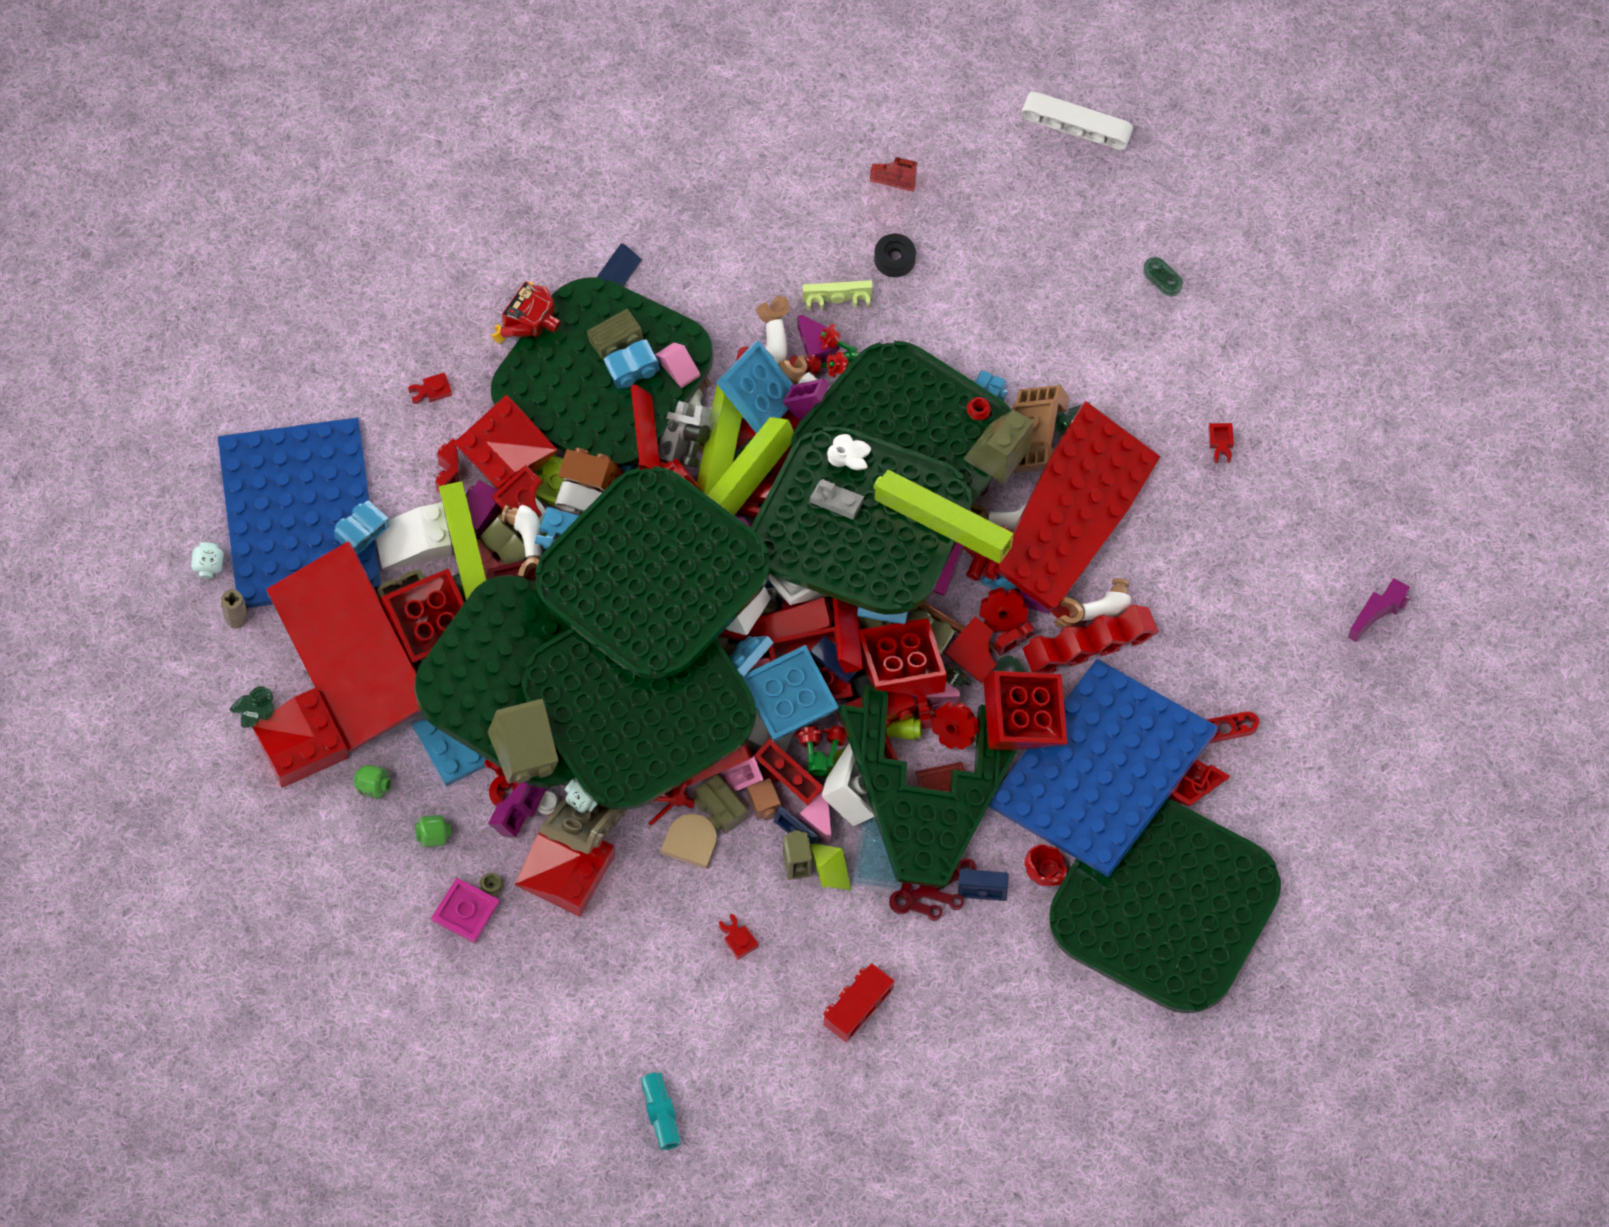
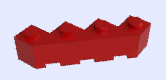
(1102, 636)

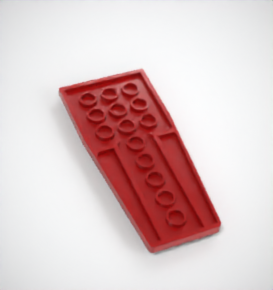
(1075, 505)

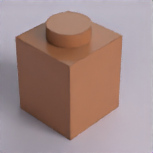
(763, 799)

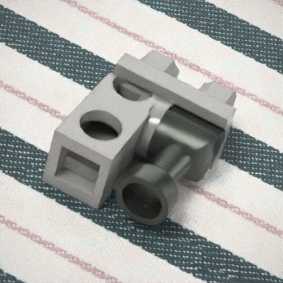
(685, 431)

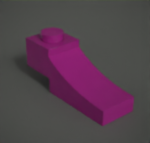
(1378, 606)
(515, 808)

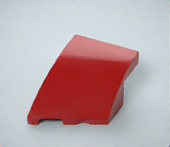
(1197, 783)

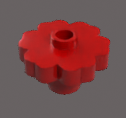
(1003, 610)
(955, 725)

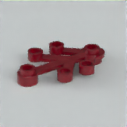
(930, 893)

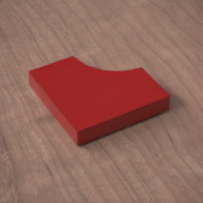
(519, 491)
(972, 651)

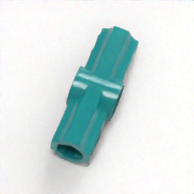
(660, 1111)

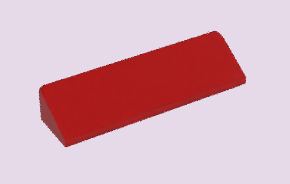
(645, 428)
(793, 620)
(847, 636)

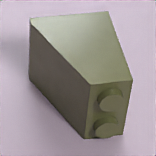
(1002, 446)
(523, 741)

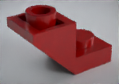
(447, 459)

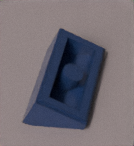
(620, 265)
(826, 654)
(790, 823)
(983, 884)

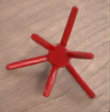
(675, 797)

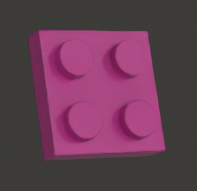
(465, 910)

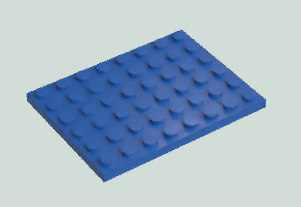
(287, 496)
(1114, 773)

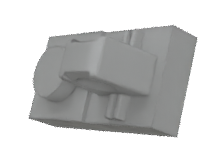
(836, 499)

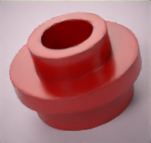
(978, 403)

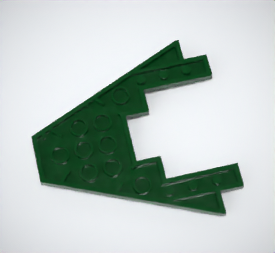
(919, 826)

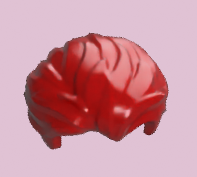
(1045, 865)

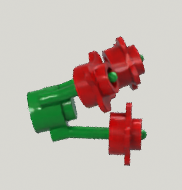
(835, 363)
(810, 737)

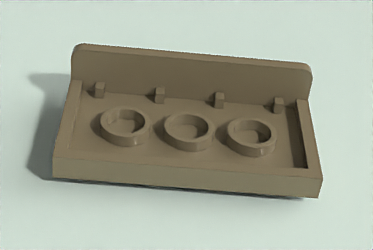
(579, 829)

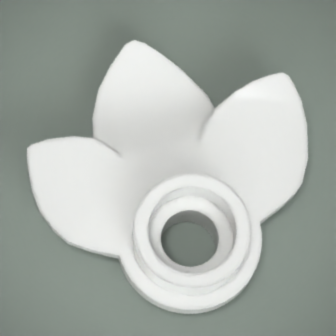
(848, 452)

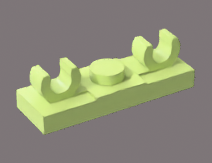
(837, 293)

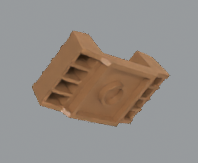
(1041, 407)

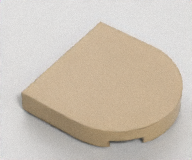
(691, 840)

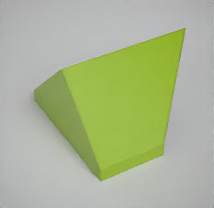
(830, 866)

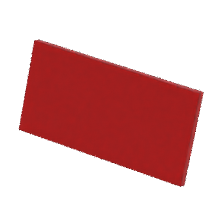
(347, 645)

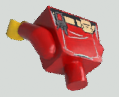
(527, 314)

